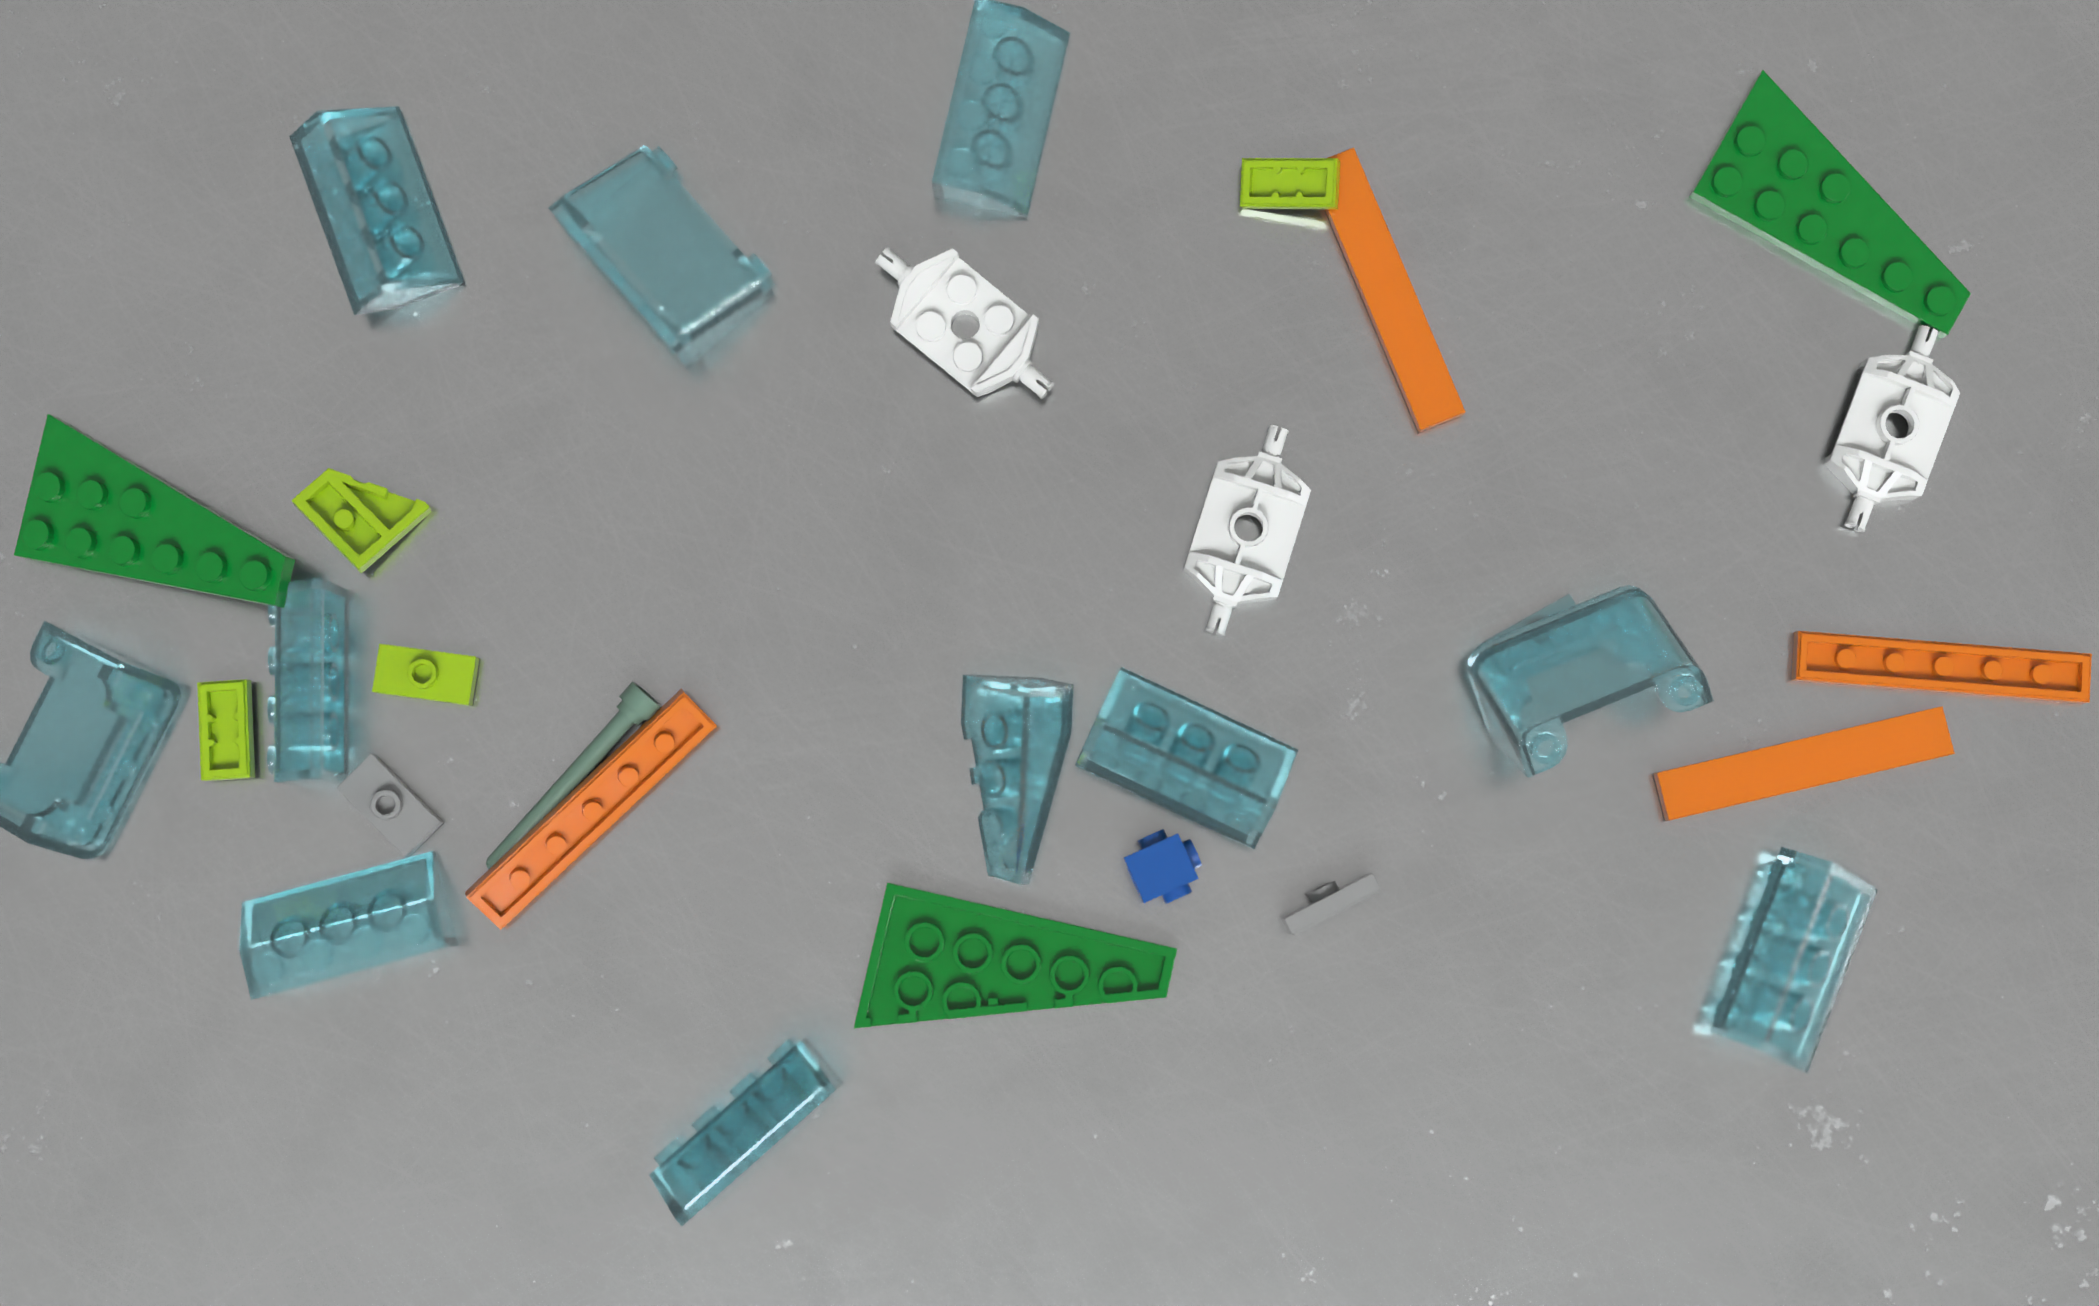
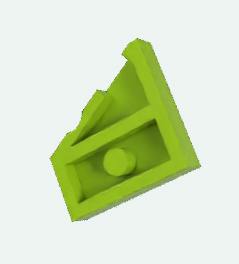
(358, 516)

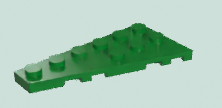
(1806, 198)
(122, 521)
(973, 959)

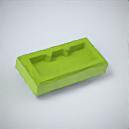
(1290, 183)
(425, 674)
(226, 730)

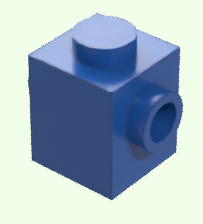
(1163, 867)

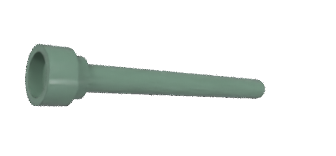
(633, 709)

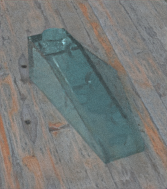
(1018, 749)

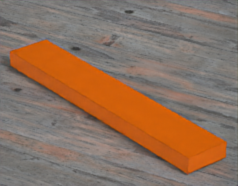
(1391, 299)
(1941, 667)
(1803, 763)
(590, 809)

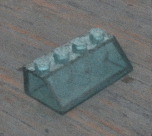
(1000, 108)
(375, 207)
(309, 684)
(1187, 758)
(345, 926)
(1794, 958)
(744, 1129)

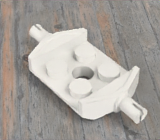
(943, 290)
(1866, 455)
(1240, 569)

